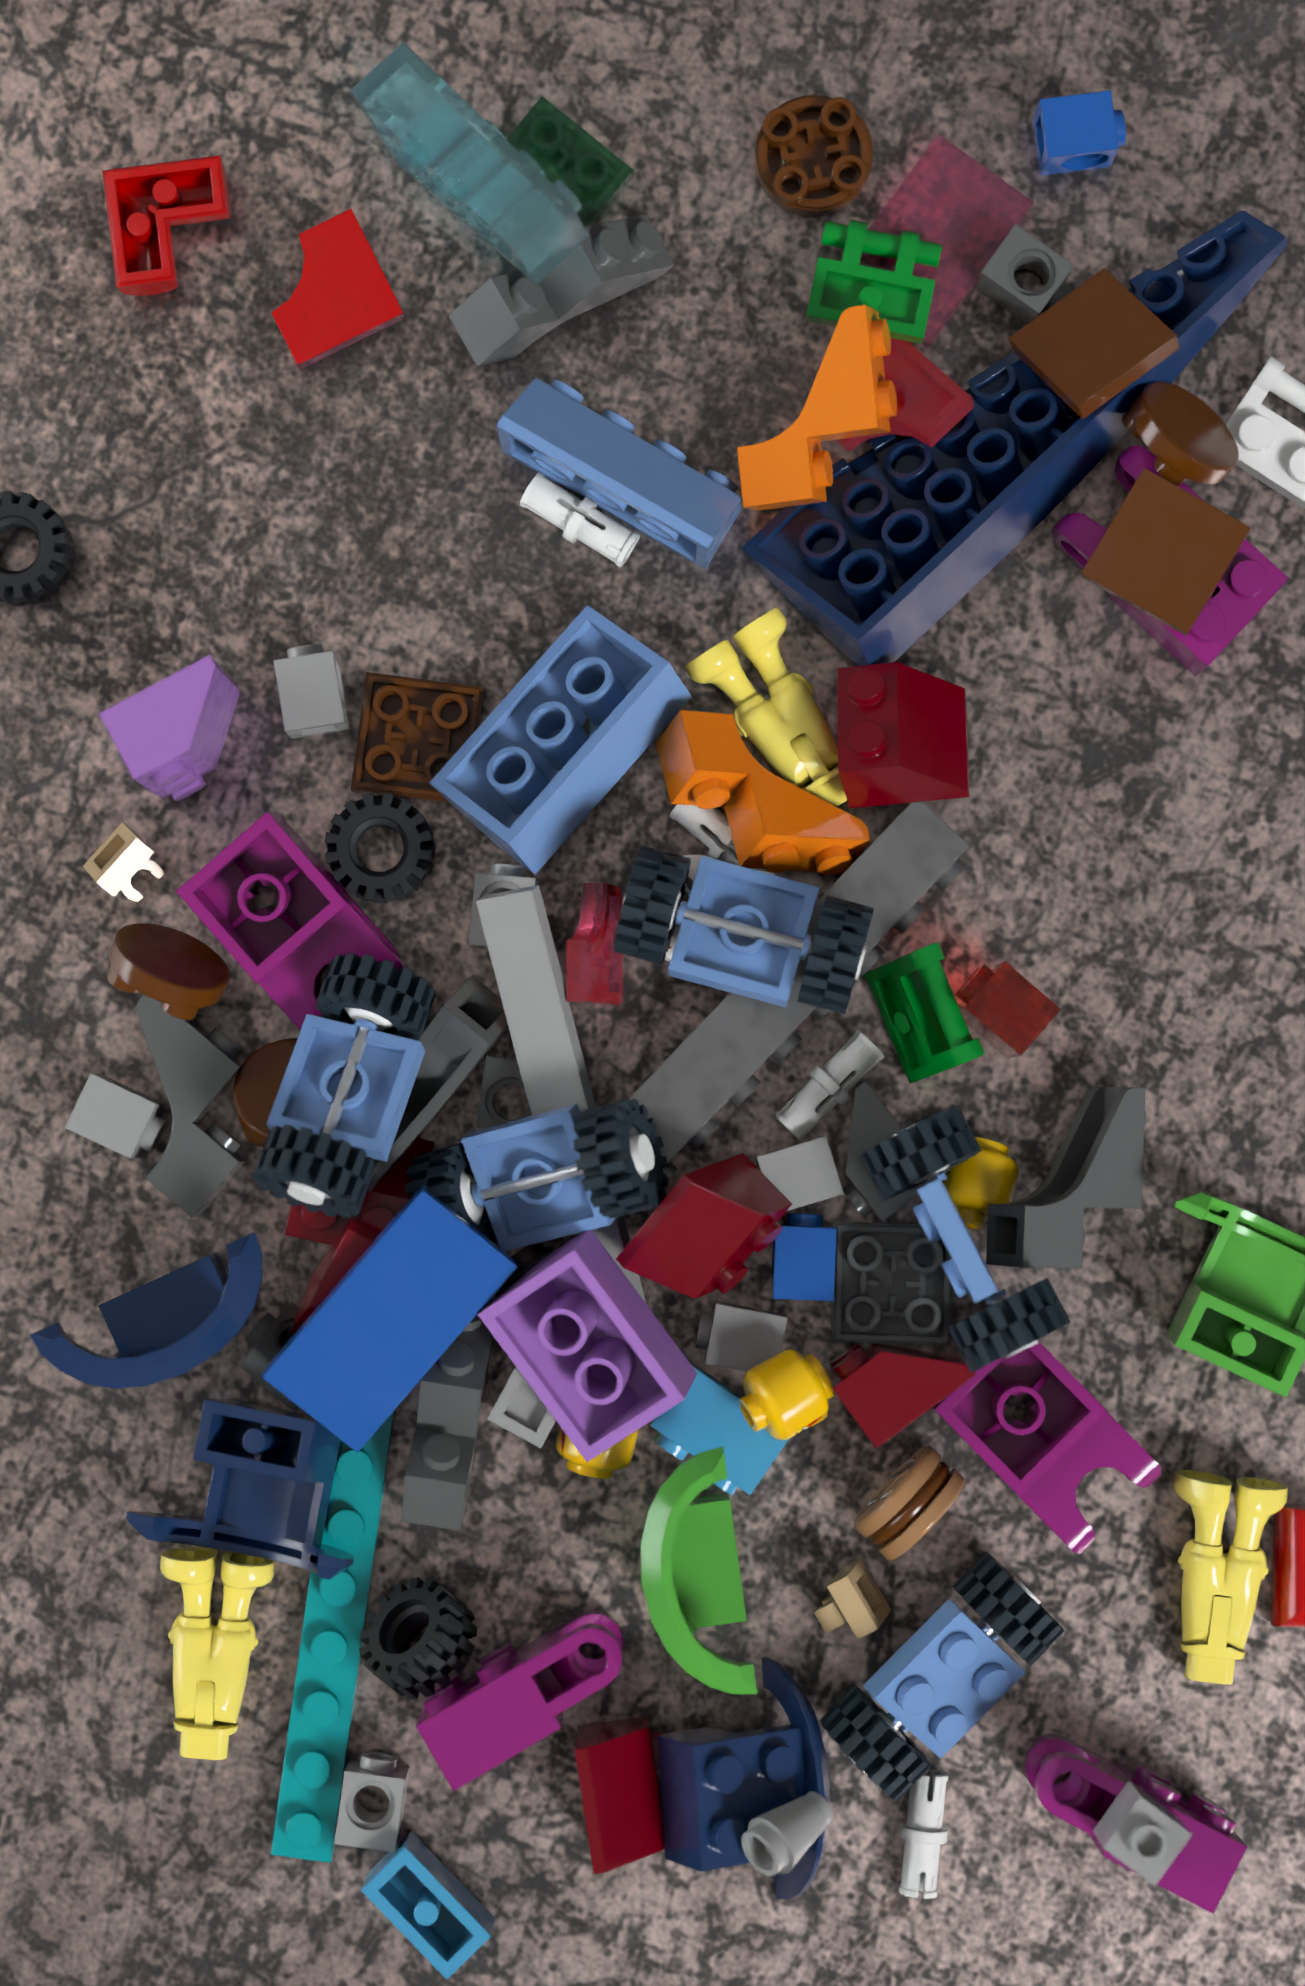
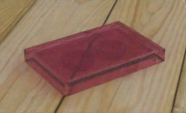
(952, 204)

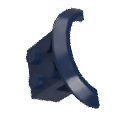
(166, 1322)
(264, 1488)
(725, 1779)

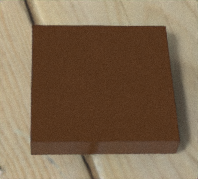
(1094, 343)
(1165, 552)
(411, 733)

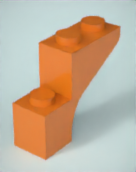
(843, 403)
(769, 818)

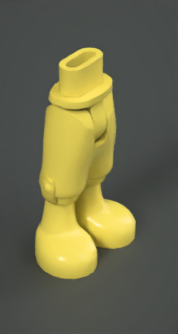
(789, 724)
(1216, 1586)
(208, 1658)

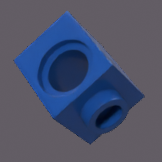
(1077, 132)
(804, 1259)

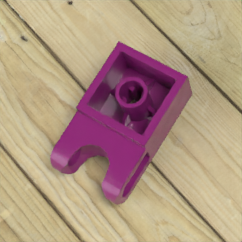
(1236, 600)
(297, 940)
(1050, 1447)
(517, 1696)
(1204, 1863)

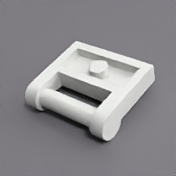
(1266, 442)

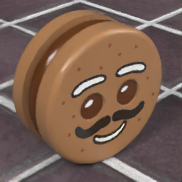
(909, 1503)

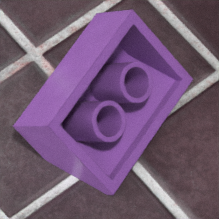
(175, 728)
(589, 1345)

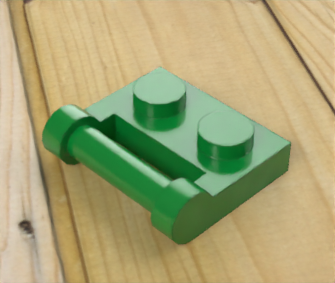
(922, 1014)

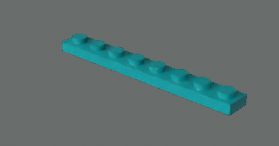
(331, 1657)

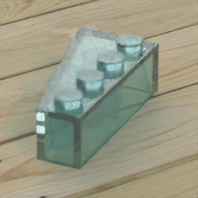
(470, 165)

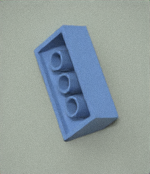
(619, 471)
(533, 767)

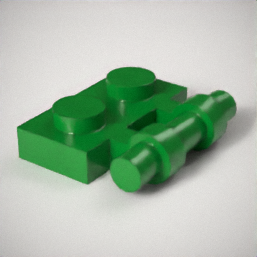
(896, 295)

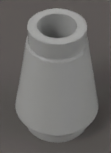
(785, 1833)

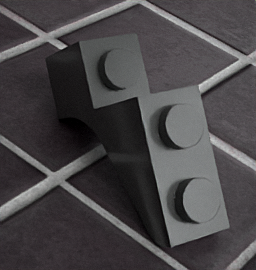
(514, 312)
(454, 1047)
(195, 1076)
(1093, 1169)
(447, 1431)

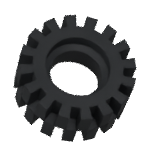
(53, 549)
(354, 822)
(437, 1651)

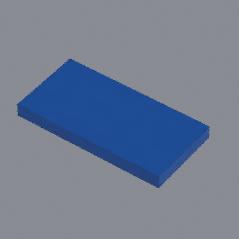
(389, 1319)

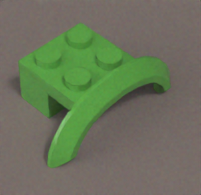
(1245, 1296)
(694, 1571)

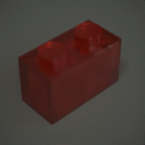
(1005, 1008)

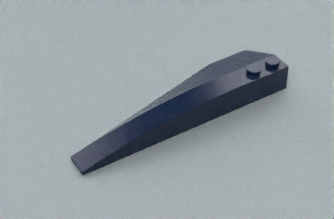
(926, 523)

